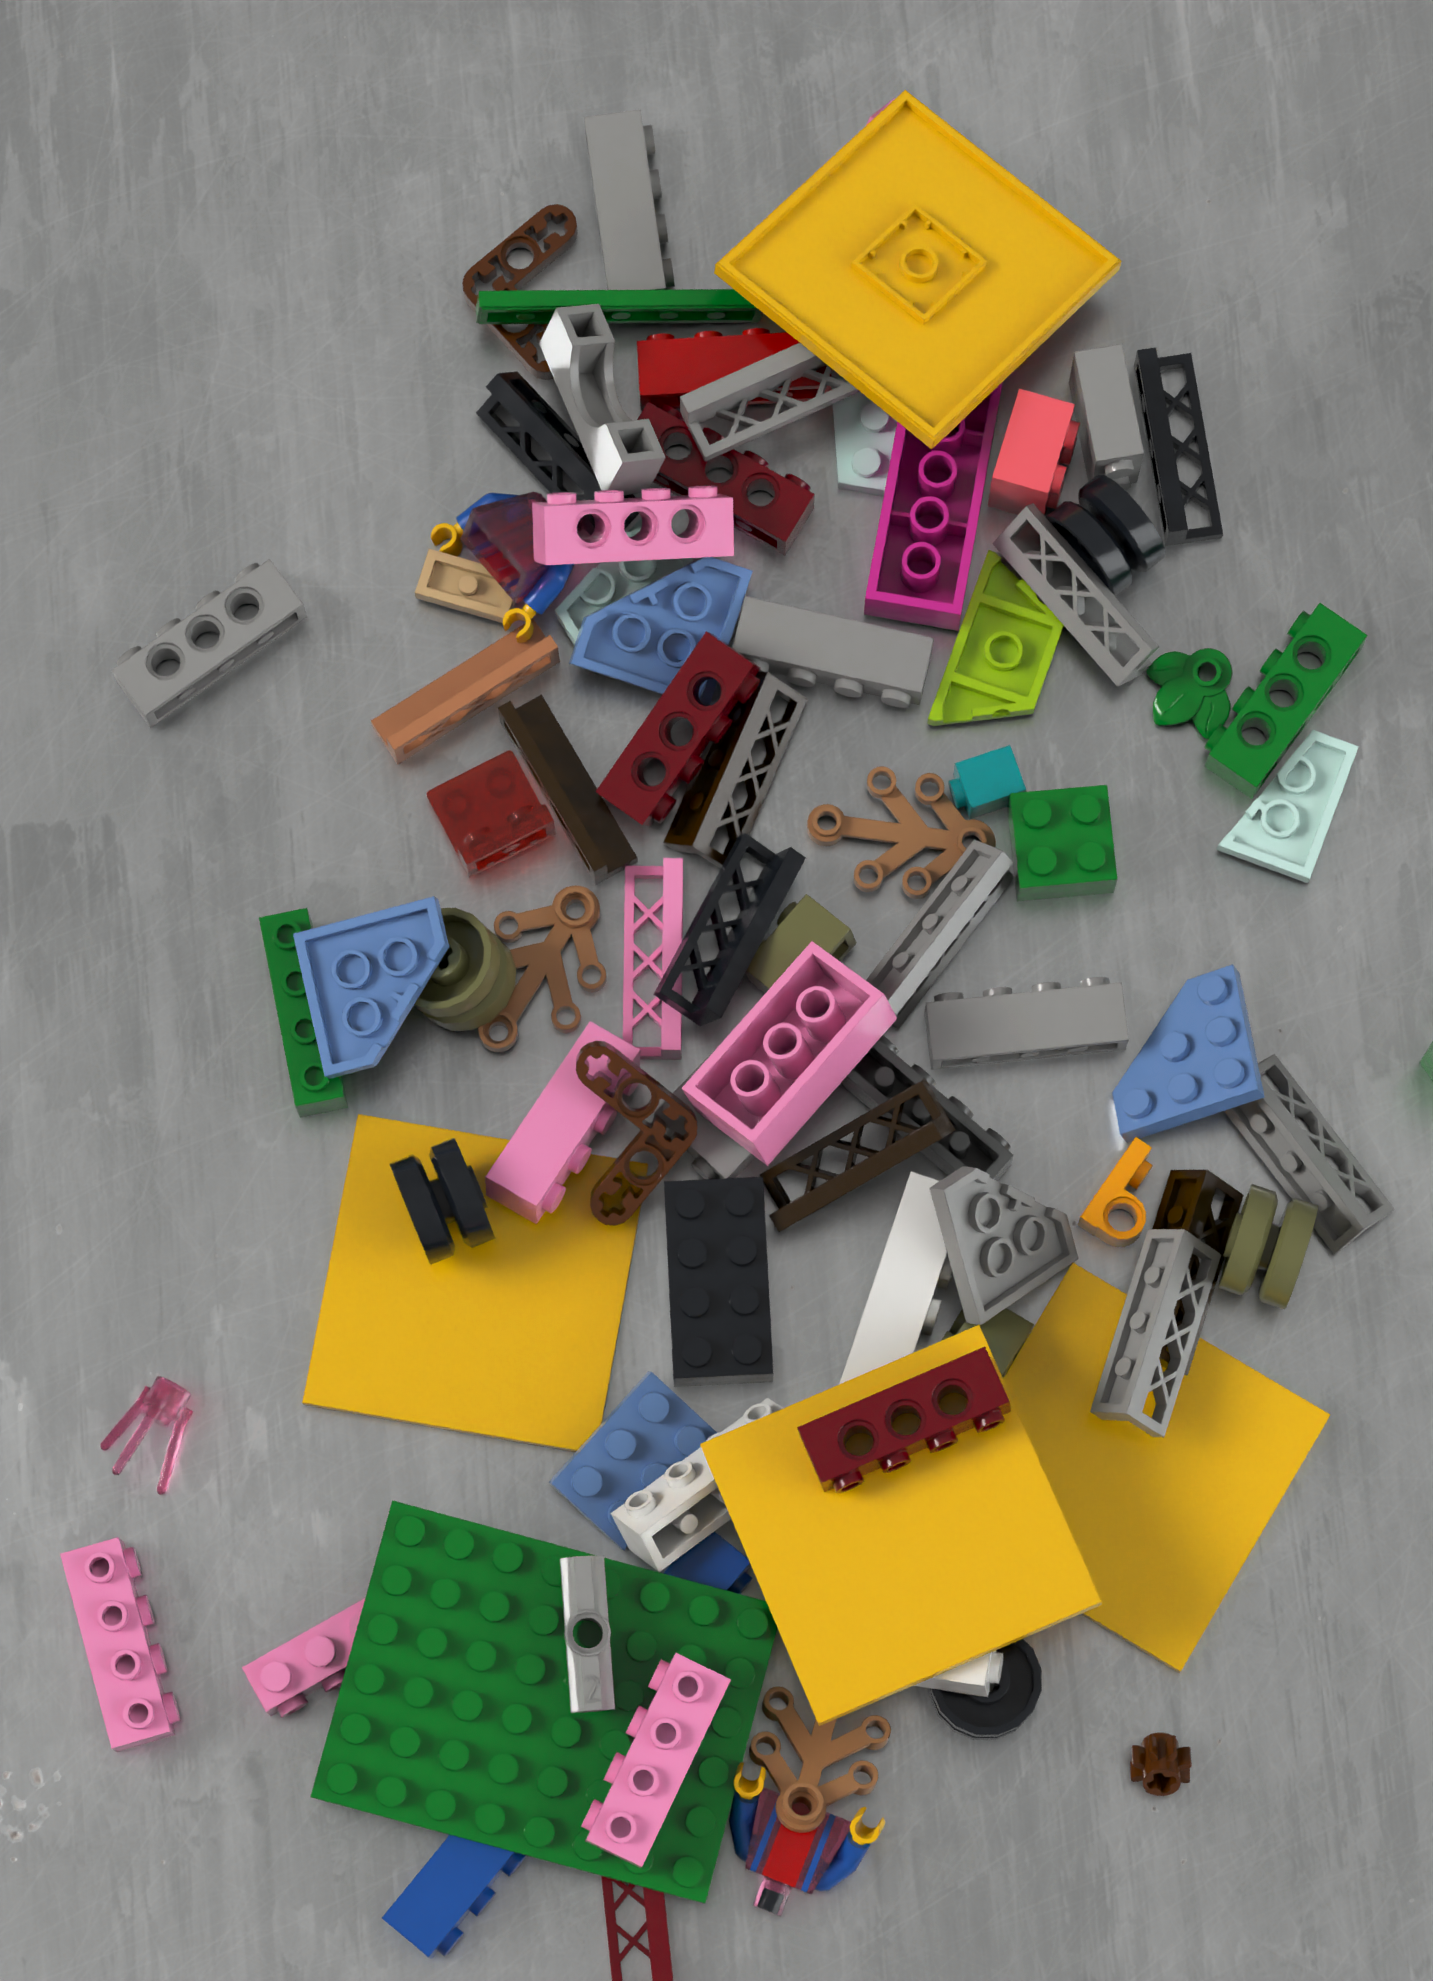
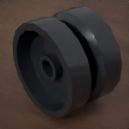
(1109, 532)
(444, 1200)
(1006, 1705)

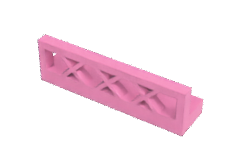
(672, 936)

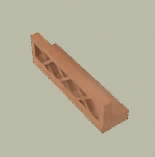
(464, 692)

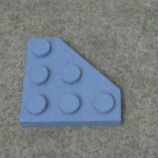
(659, 625)
(366, 979)
(1193, 1061)

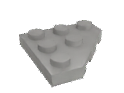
(998, 1241)

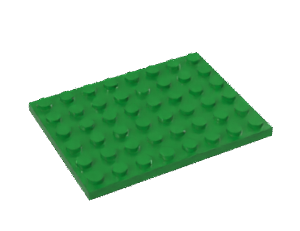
(464, 1699)

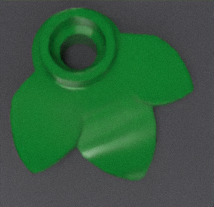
(1186, 695)

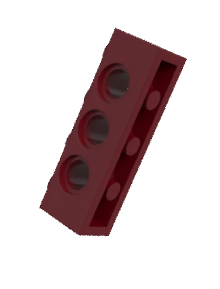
(771, 524)
(625, 782)
(921, 1395)

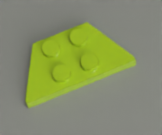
(998, 651)

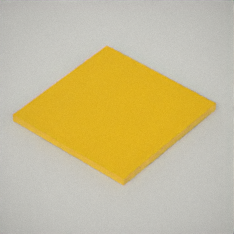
(917, 268)
(487, 1341)
(1150, 1514)
(911, 1562)

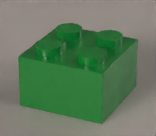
(1062, 843)

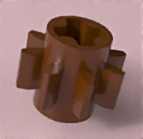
(1160, 1764)

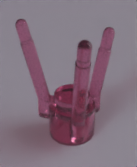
(161, 1405)

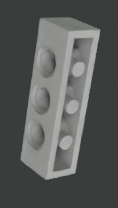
(200, 667)

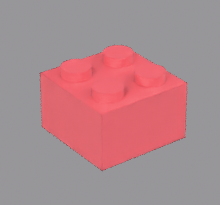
(1031, 454)

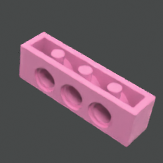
(707, 534)

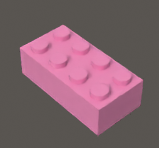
(789, 1053)

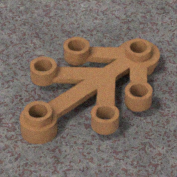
(909, 835)
(546, 961)
(816, 1753)

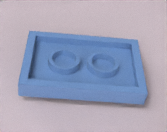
(630, 1452)

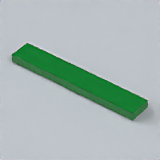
(618, 306)

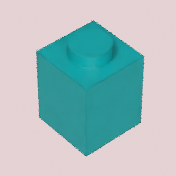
(986, 782)

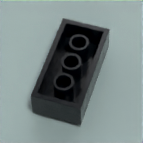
(718, 1281)

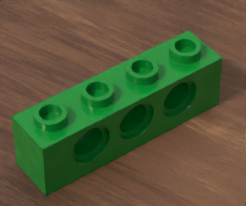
(1250, 765)
(310, 1088)

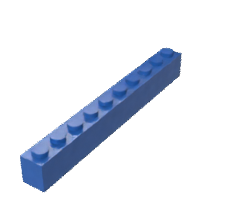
(462, 1870)

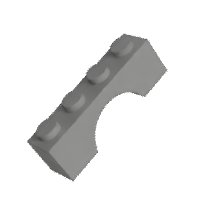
(580, 357)

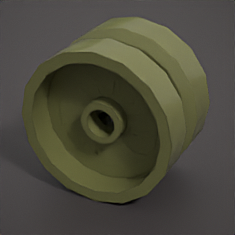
(472, 977)
(1266, 1246)

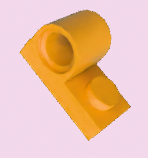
(1112, 1195)

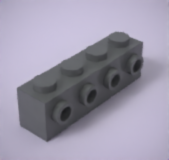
(885, 1075)

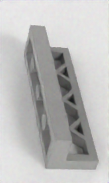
(759, 381)
(1072, 601)
(941, 927)
(1300, 1162)
(1149, 1324)

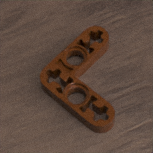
(486, 271)
(650, 1137)

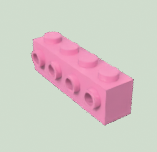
(557, 1133)
(119, 1644)
(305, 1663)
(657, 1759)

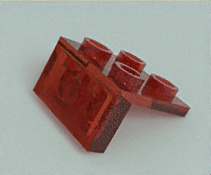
(491, 813)

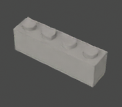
(625, 202)
(834, 652)
(1026, 1024)

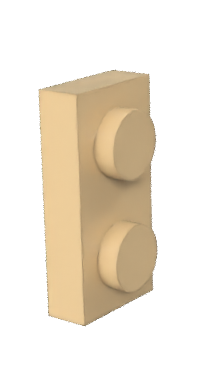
(462, 586)

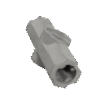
(588, 1668)

